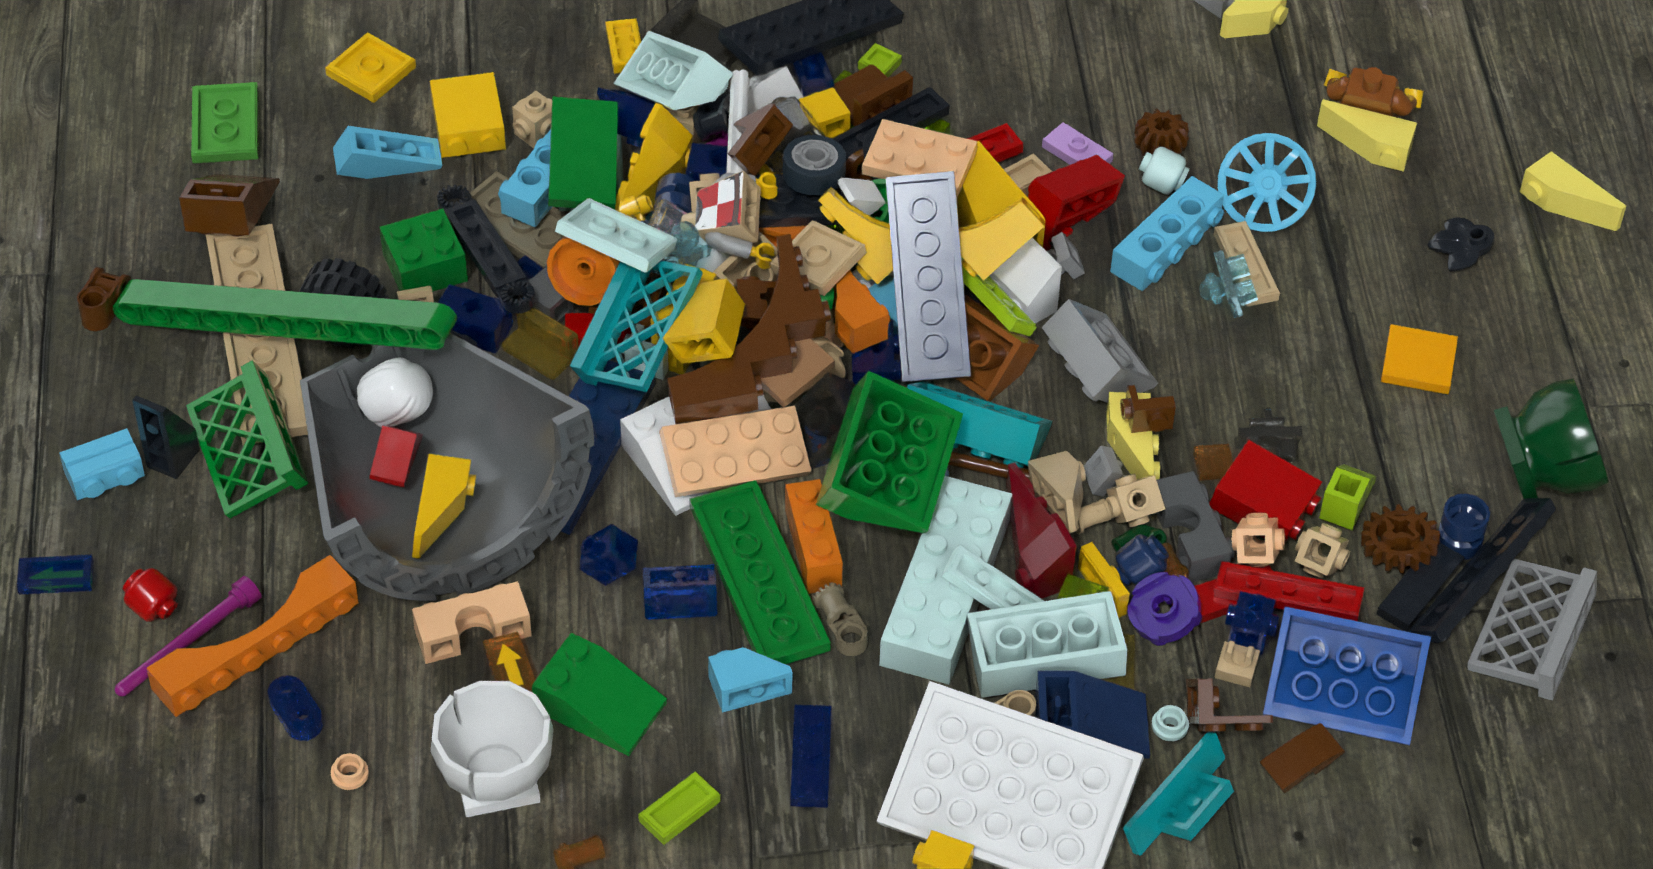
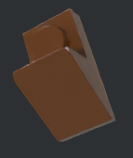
(760, 137)

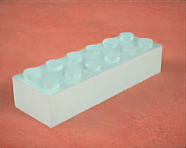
(930, 612)

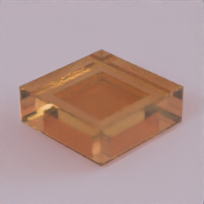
(1212, 461)

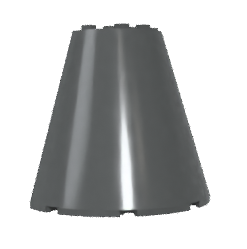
(522, 444)

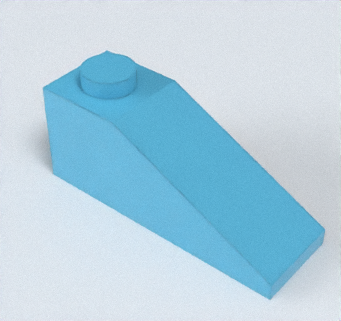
(383, 153)

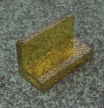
(542, 343)

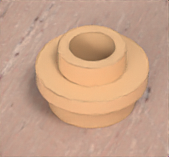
(349, 763)

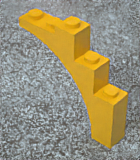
(982, 244)

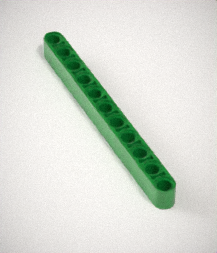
(286, 314)

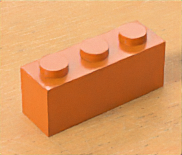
(812, 536)

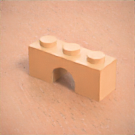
(495, 609)

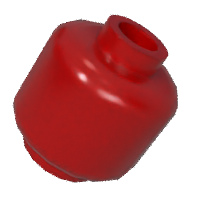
(150, 594)

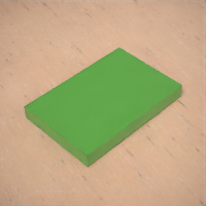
(224, 122)

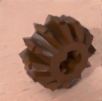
(1161, 130)

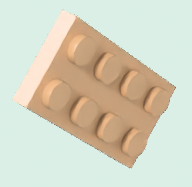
(734, 451)

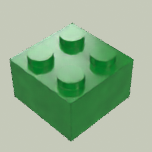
(424, 252)

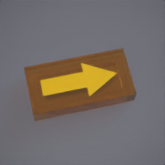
(509, 660)

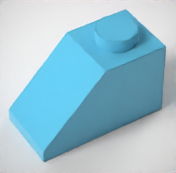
(747, 678)

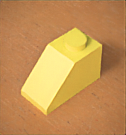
(1252, 17)

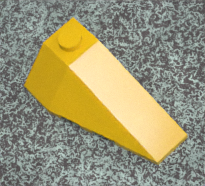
(662, 152)

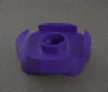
(1175, 623)

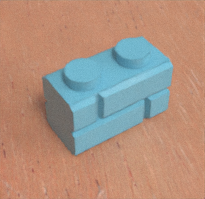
(102, 464)

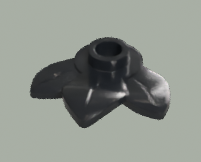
(1461, 242)

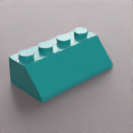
(991, 426)

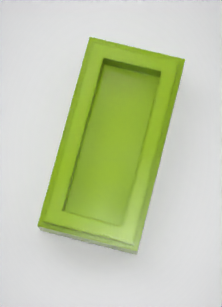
(679, 808)

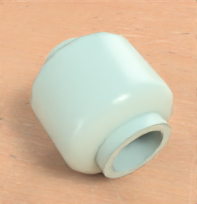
(1163, 170)

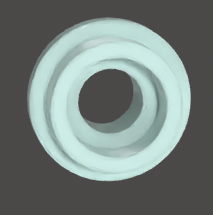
(1170, 715)

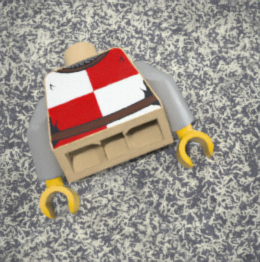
(730, 214)

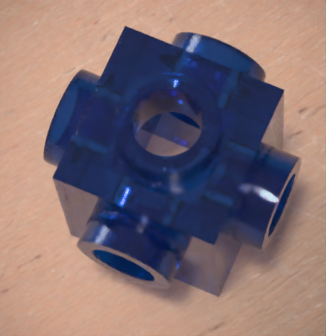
(608, 554)
(1252, 620)

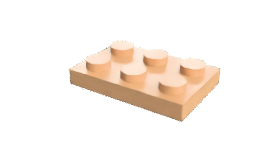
(914, 150)

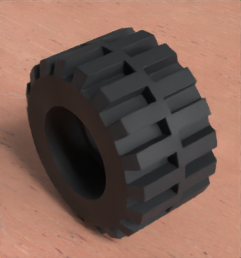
(342, 278)

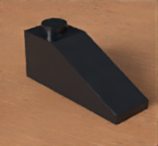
(165, 437)

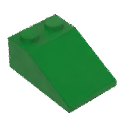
(597, 695)

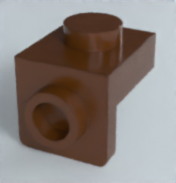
(1148, 413)

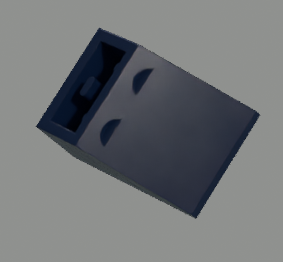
(1094, 708)

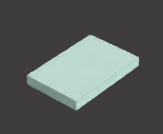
(616, 235)

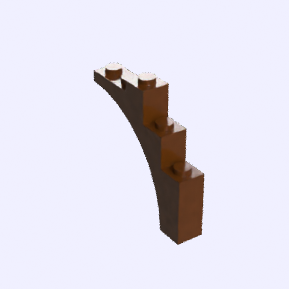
(735, 383)

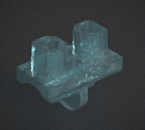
(687, 247)
(1237, 294)

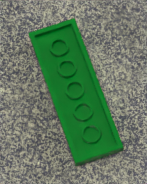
(759, 574)

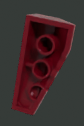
(1040, 540)

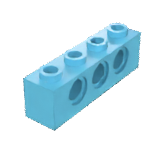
(526, 191)
(1167, 233)

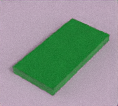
(582, 152)

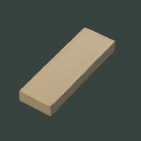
(1238, 240)

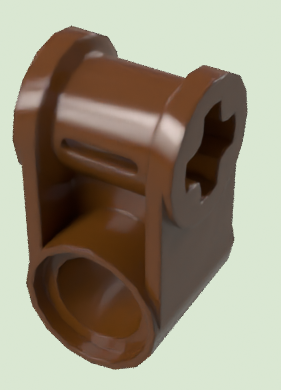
(99, 297)

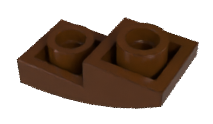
(1301, 756)

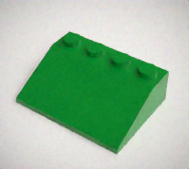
(889, 456)

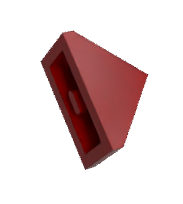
(395, 455)

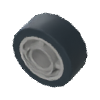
(813, 164)

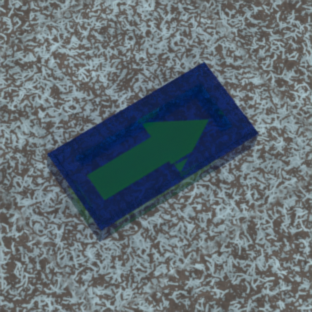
(55, 574)

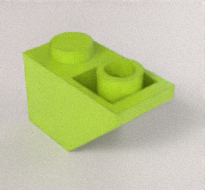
(1346, 496)

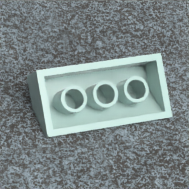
(673, 73)
(1046, 636)

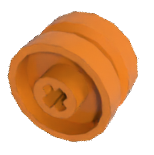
(580, 271)

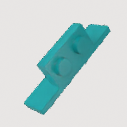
(1183, 799)

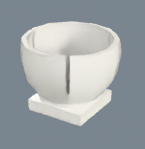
(493, 745)

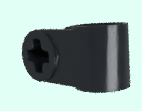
(712, 116)

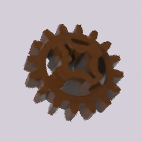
(1400, 538)

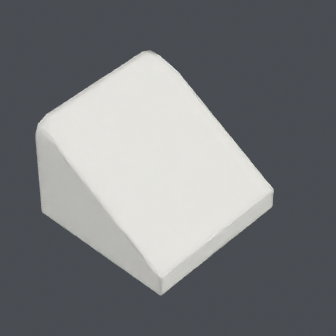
(862, 194)

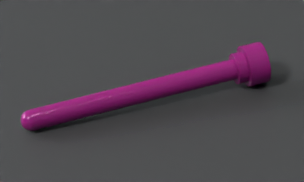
(242, 594)

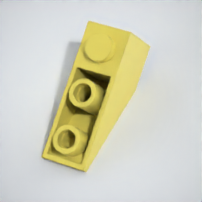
(1133, 449)

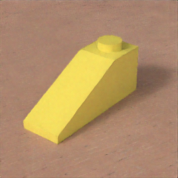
(1372, 135)
(1567, 192)

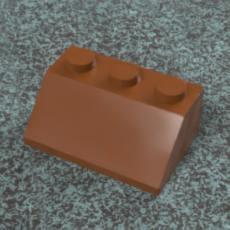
(994, 352)

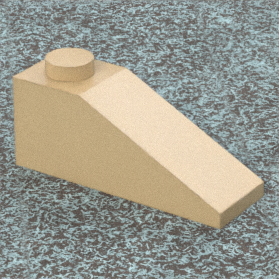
(1060, 483)

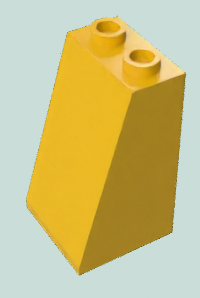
(988, 192)

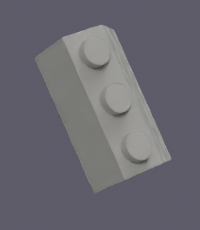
(1096, 351)

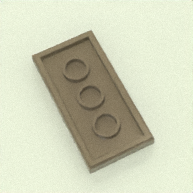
(518, 236)

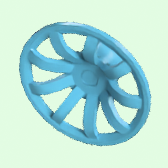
(1267, 182)

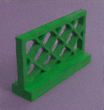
(274, 435)

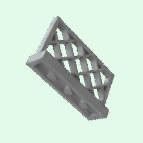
(1561, 640)

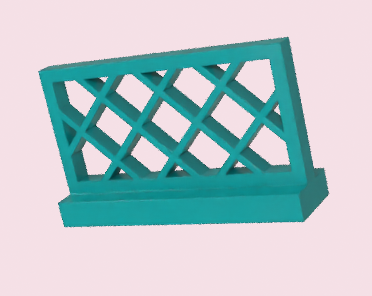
(615, 316)

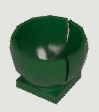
(1552, 442)

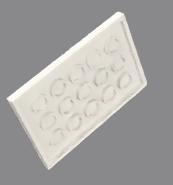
(1009, 784)

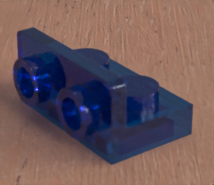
(680, 592)

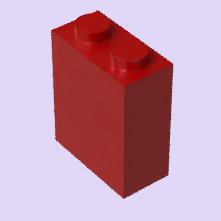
(1267, 485)

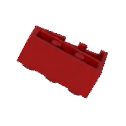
(1074, 194)

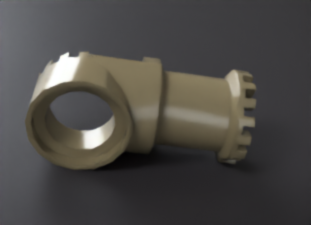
(841, 619)

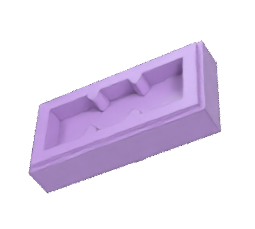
(1073, 146)

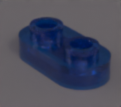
(294, 704)

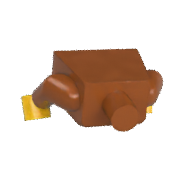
(1372, 92)

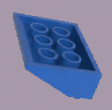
(1347, 675)

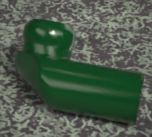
(1124, 538)

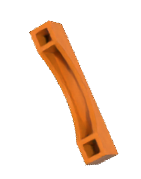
(858, 316)
(194, 674)

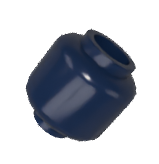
(1141, 558)

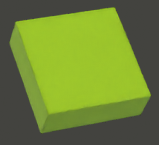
(883, 58)

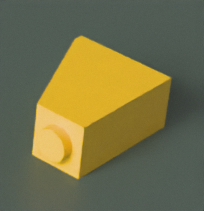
(707, 324)

